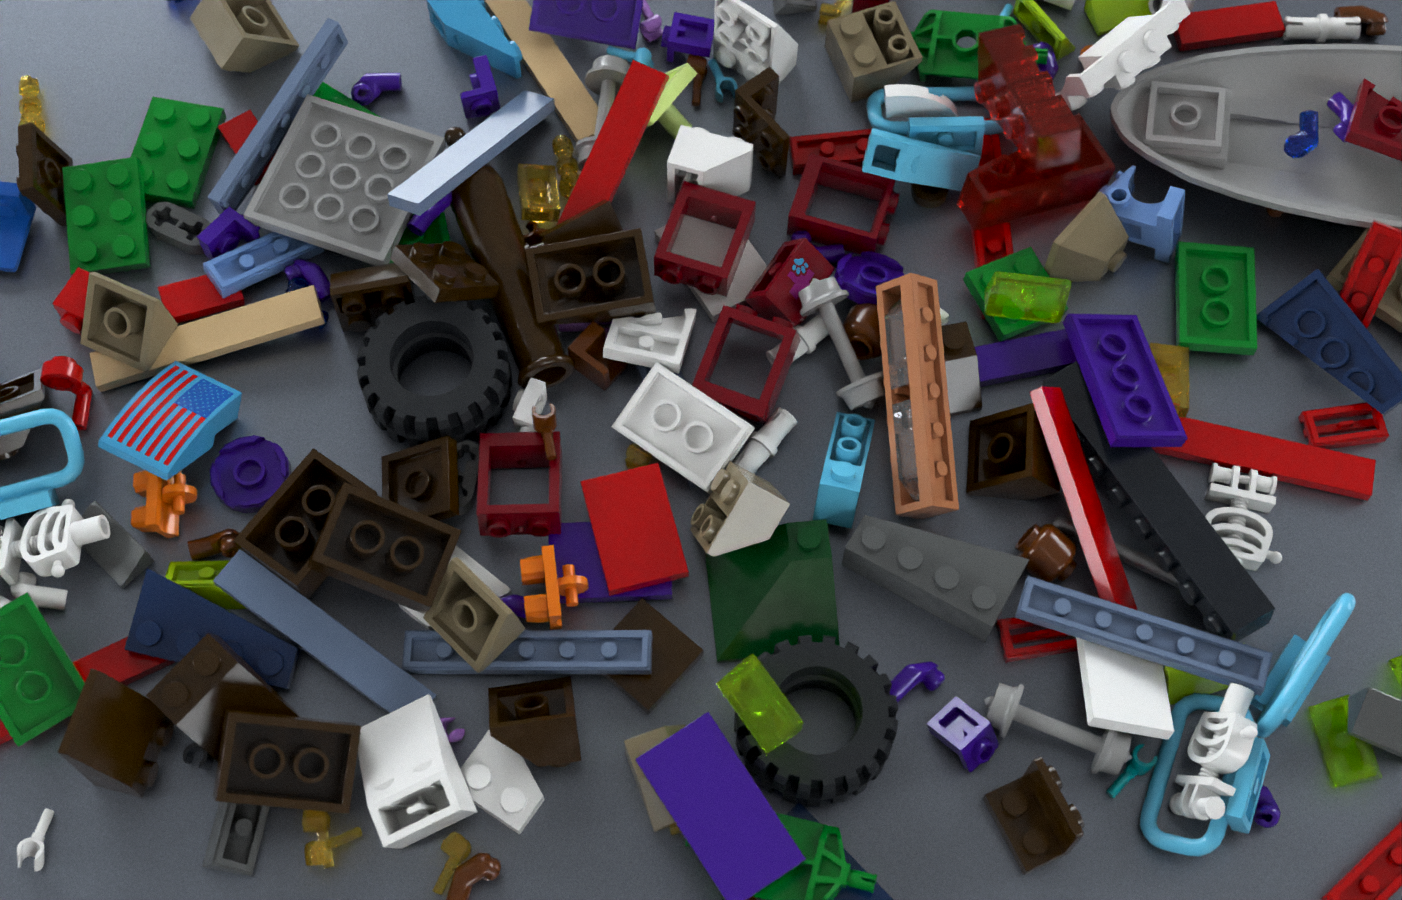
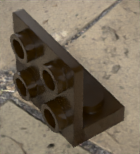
(755, 124)
(1035, 817)

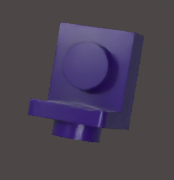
(688, 35)
(484, 96)
(226, 233)
(964, 733)

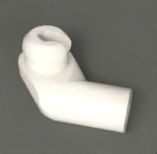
(43, 596)

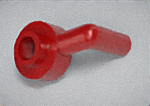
(66, 375)

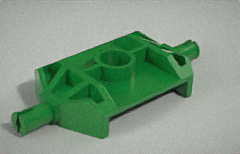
(938, 37)
(823, 870)

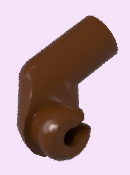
(1374, 19)
(215, 544)
(470, 872)

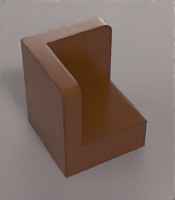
(589, 360)

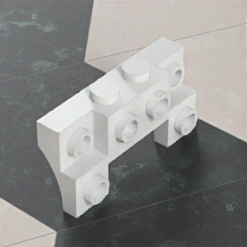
(1124, 53)

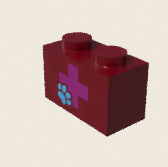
(787, 274)

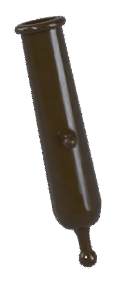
(499, 246)

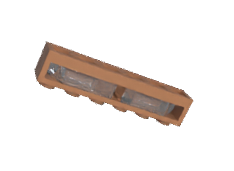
(916, 397)

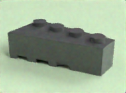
(935, 572)

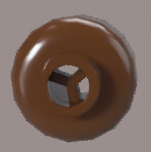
(863, 330)
(1049, 553)

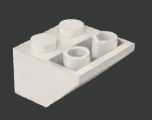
(709, 162)

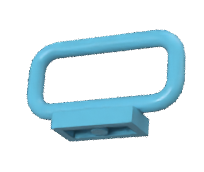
(952, 132)
(41, 491)
(1299, 669)
(1238, 809)

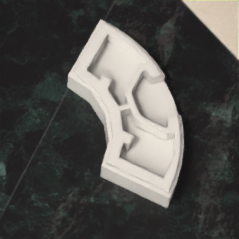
(916, 101)

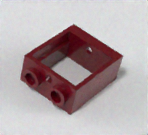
(849, 179)
(711, 207)
(740, 404)
(518, 451)

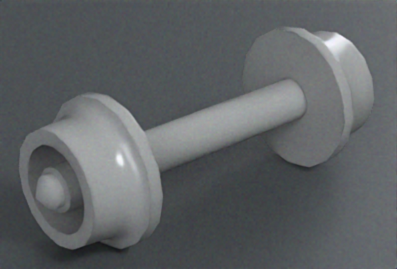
(605, 80)
(821, 297)
(1109, 750)

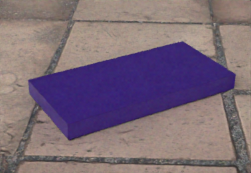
(1124, 381)
(720, 809)

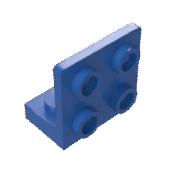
(15, 224)

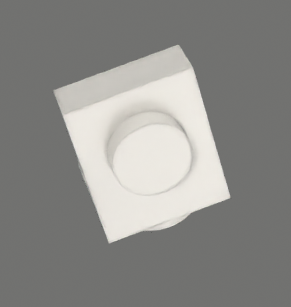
(533, 395)

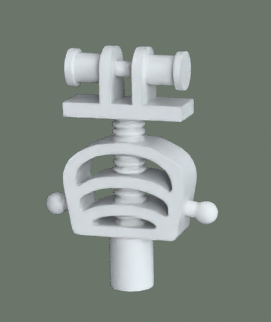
(1245, 531)
(54, 533)
(1221, 747)

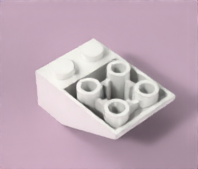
(751, 41)
(411, 775)

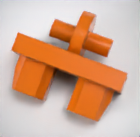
(163, 502)
(547, 606)

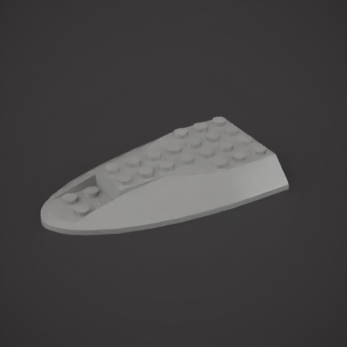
(1229, 115)

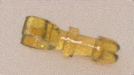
(30, 105)
(566, 164)

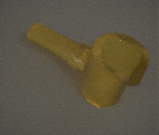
(830, 11)
(636, 456)
(319, 823)
(458, 850)
(319, 852)

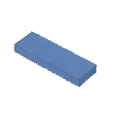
(256, 262)

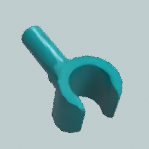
(1133, 768)

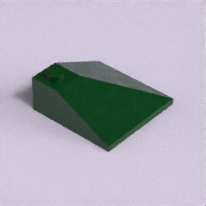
(773, 592)

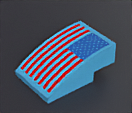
(171, 420)

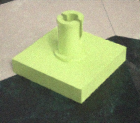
(665, 111)

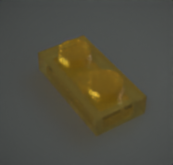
(538, 193)
(1174, 368)

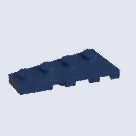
(1334, 338)
(174, 620)

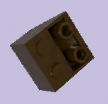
(368, 293)

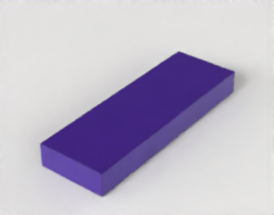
(1024, 357)

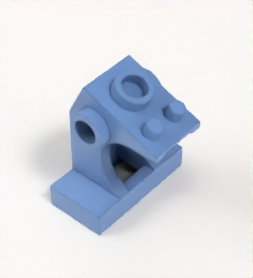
(1148, 224)

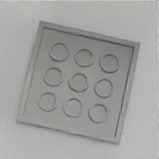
(335, 180)

